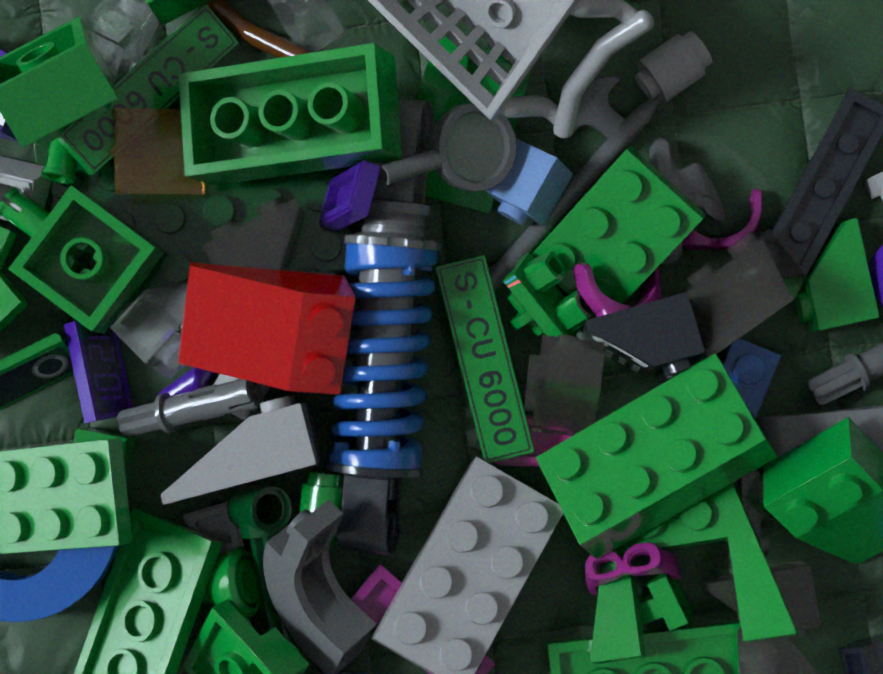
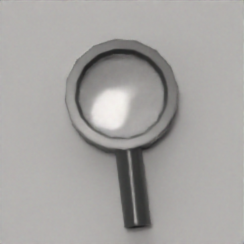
(463, 150)

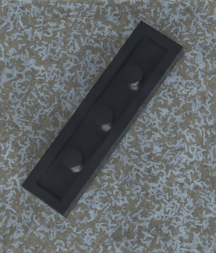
(829, 178)

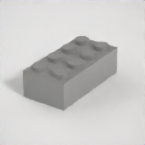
(468, 572)

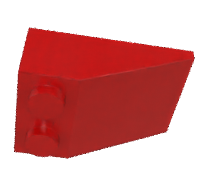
(268, 326)

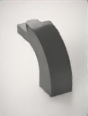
(309, 596)

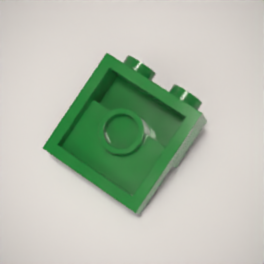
(234, 647)

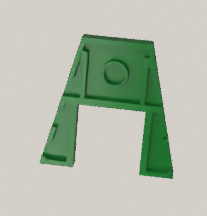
(711, 520)

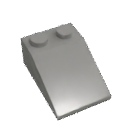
(260, 447)

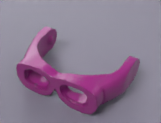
(696, 241)
(603, 305)
(661, 562)

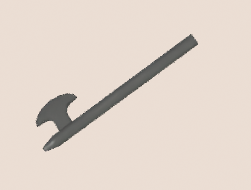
(620, 132)

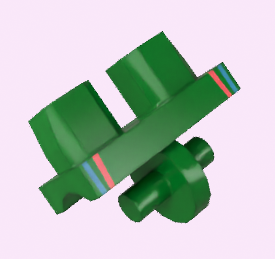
(540, 301)

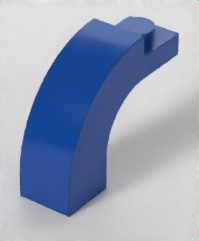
(55, 588)

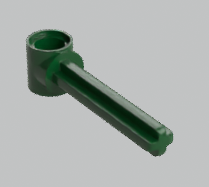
(273, 519)

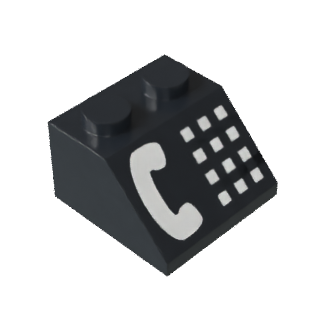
(650, 337)

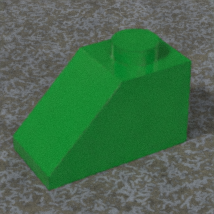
(838, 283)

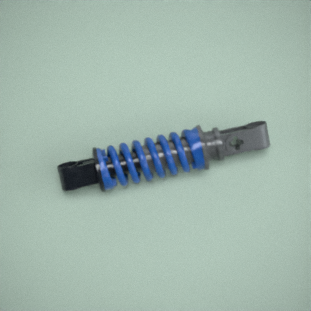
(389, 268)

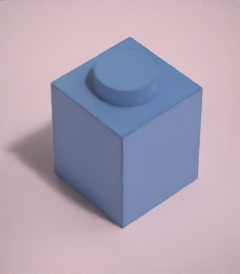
(531, 185)

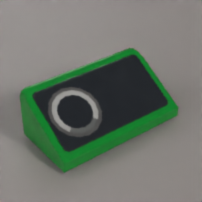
(34, 368)

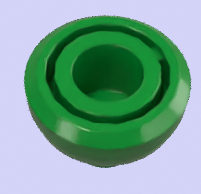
(234, 580)

